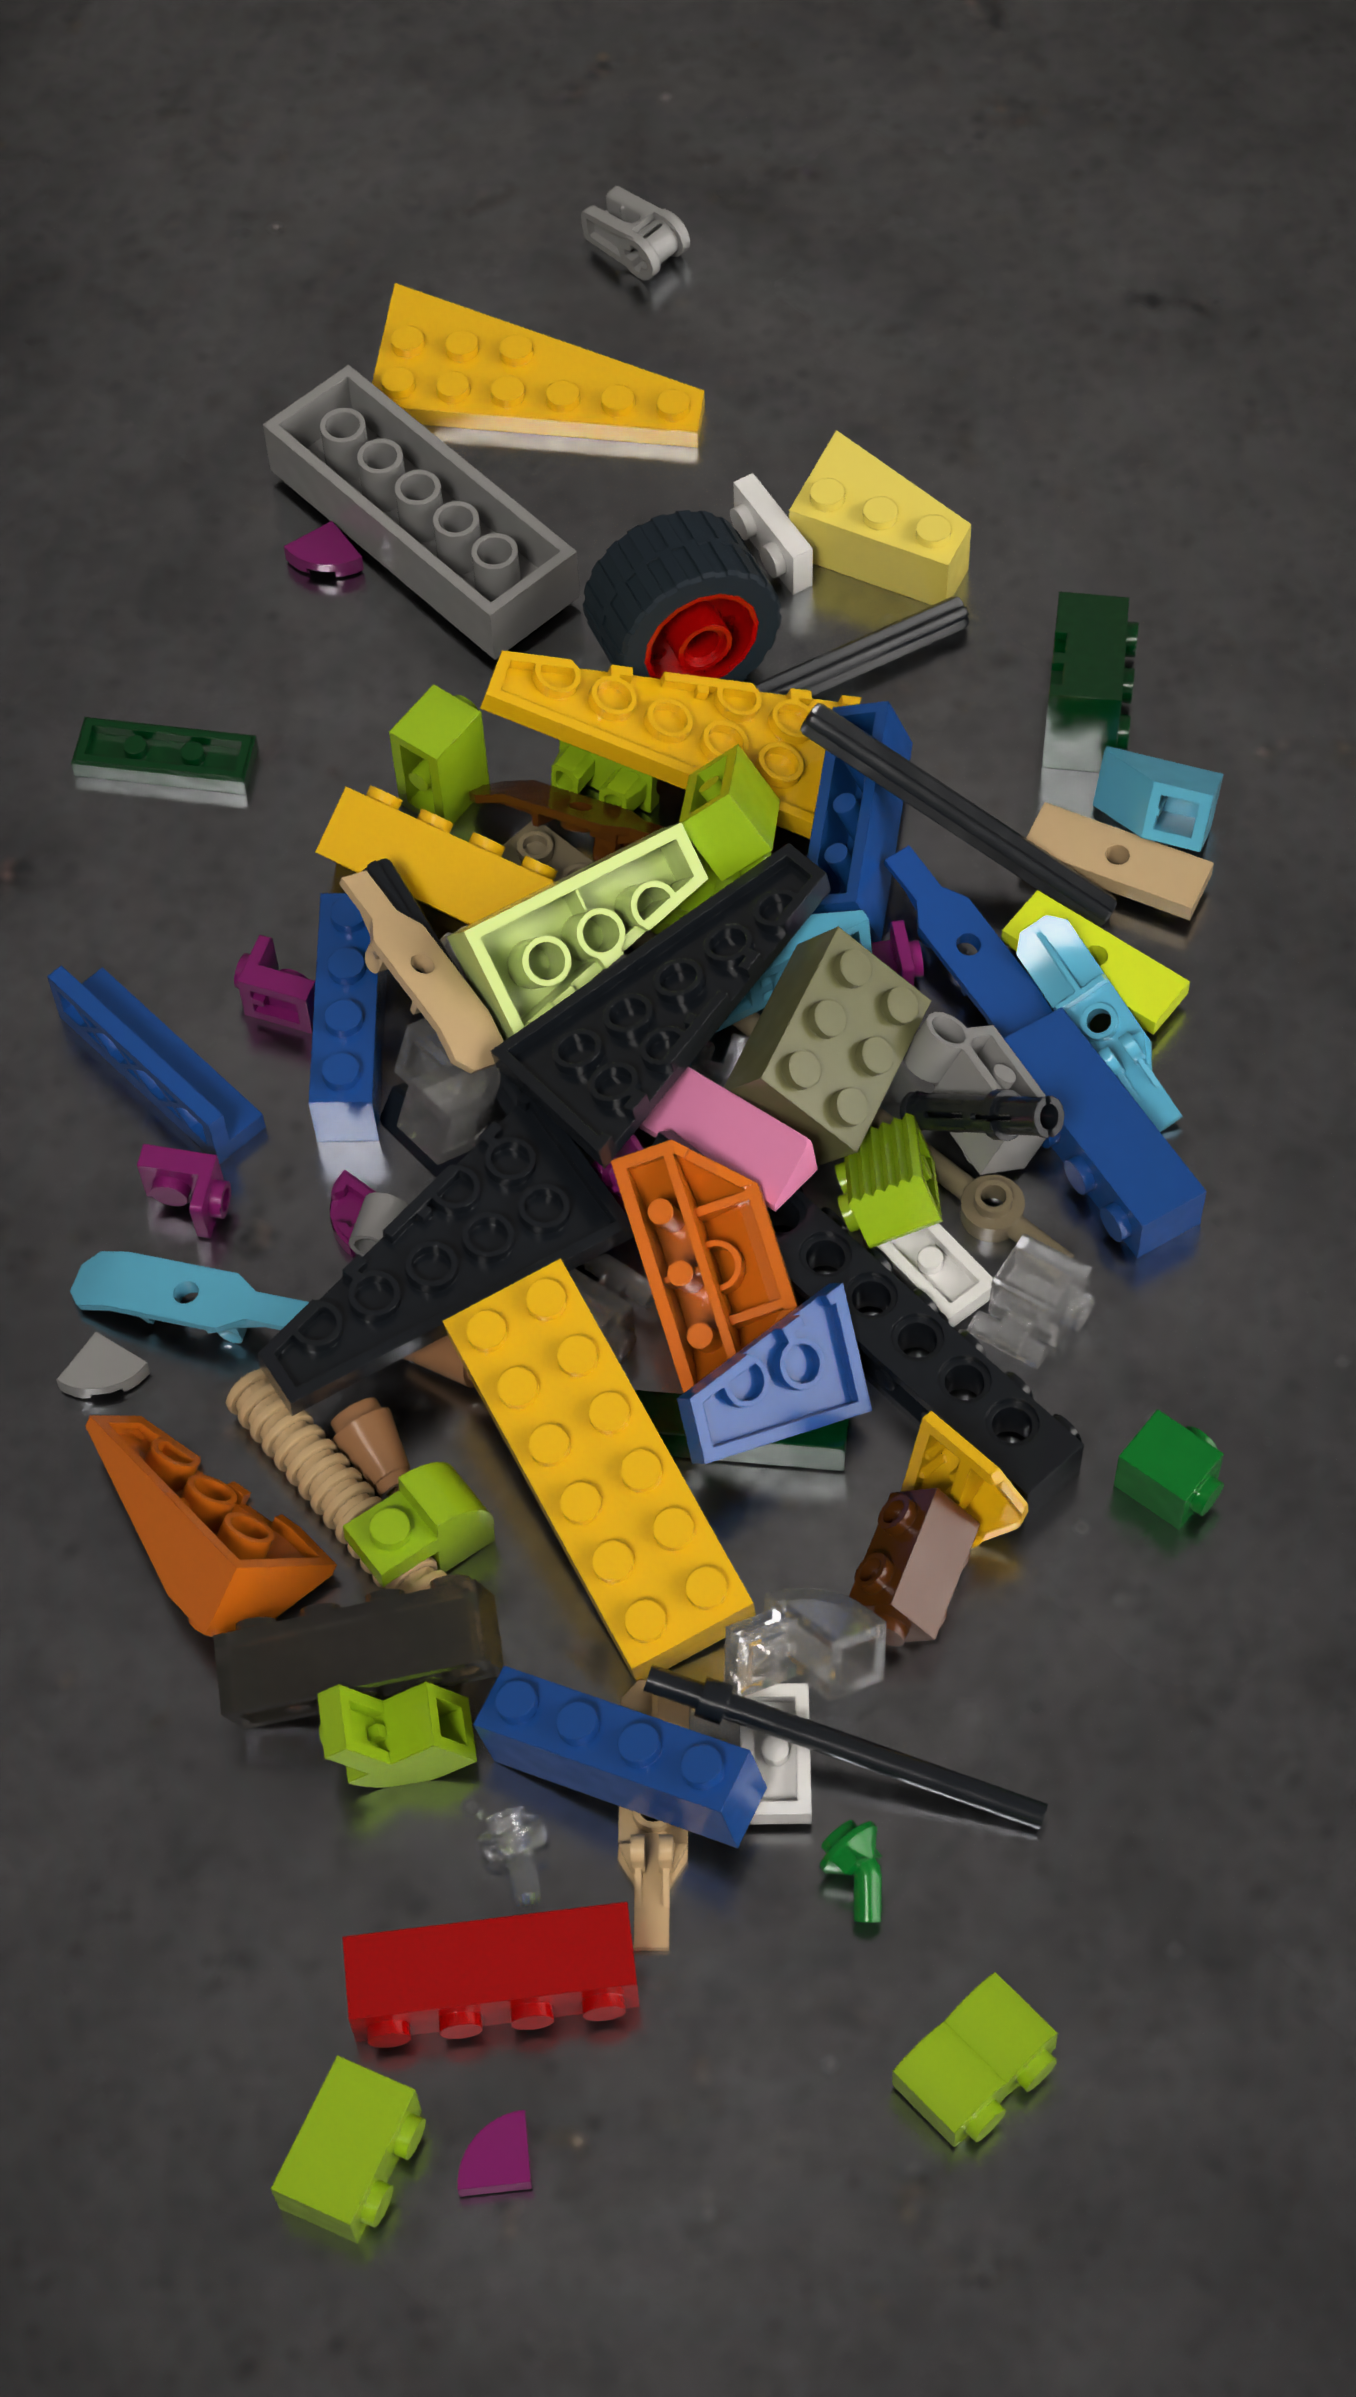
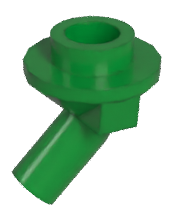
(854, 1852)

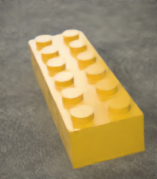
(599, 1470)

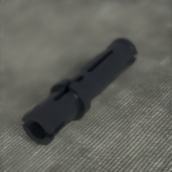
(999, 1114)

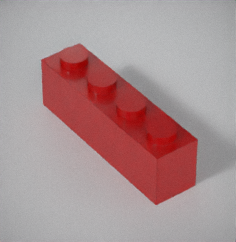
(490, 1974)

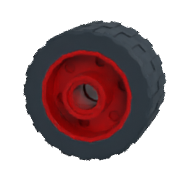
(682, 600)

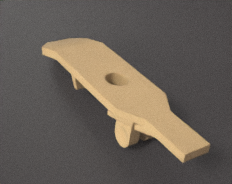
(438, 992)
(651, 1851)

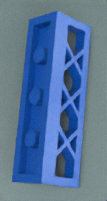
(156, 1062)

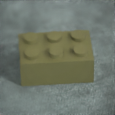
(829, 1043)

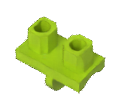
(616, 783)

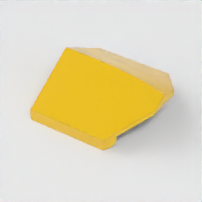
(966, 1476)

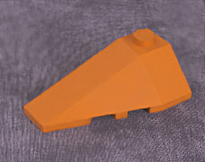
(201, 1536)

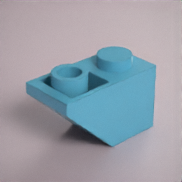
(1158, 797)

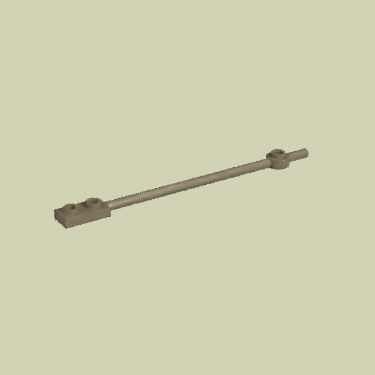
(977, 1218)

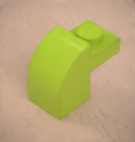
(426, 1518)
(397, 1738)

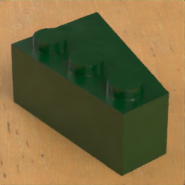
(1089, 681)

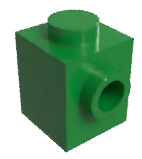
(1170, 1470)

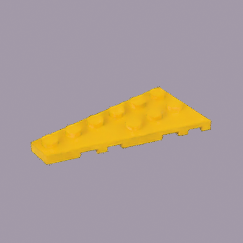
(496, 376)
(667, 723)

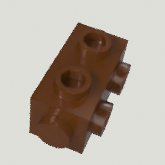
(915, 1563)

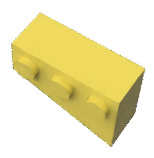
(880, 526)

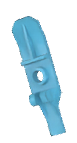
(1077, 983)
(155, 1286)

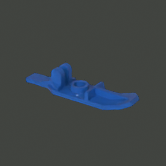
(989, 977)

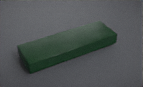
(165, 755)

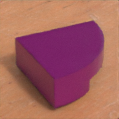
(324, 551)
(345, 1206)
(497, 2158)

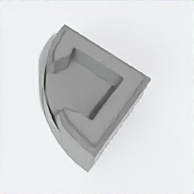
(102, 1369)

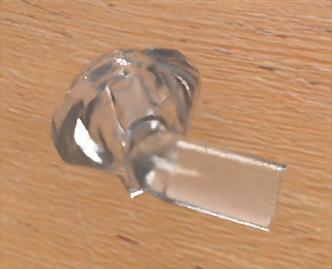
(513, 1836)

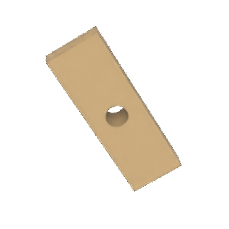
(1123, 861)

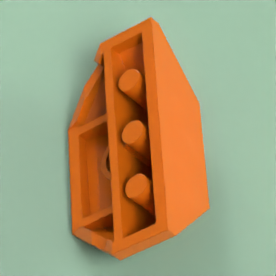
(704, 1254)

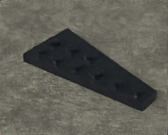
(635, 1028)
(470, 1233)

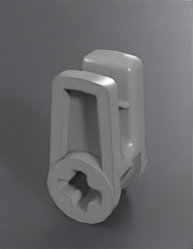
(635, 232)

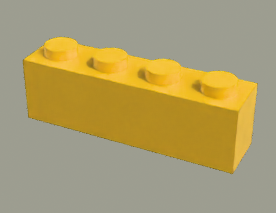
(437, 867)

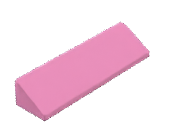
(735, 1135)

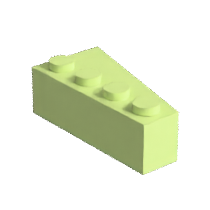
(573, 929)

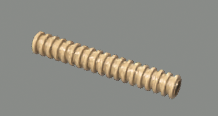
(314, 1466)

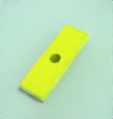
(1142, 983)

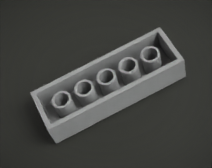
(422, 511)

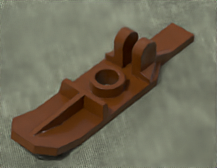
(609, 824)

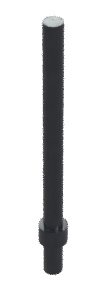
(715, 1701)

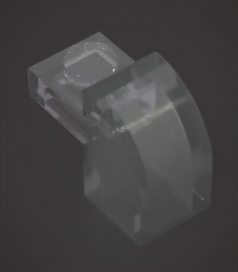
(443, 1103)
(809, 1636)

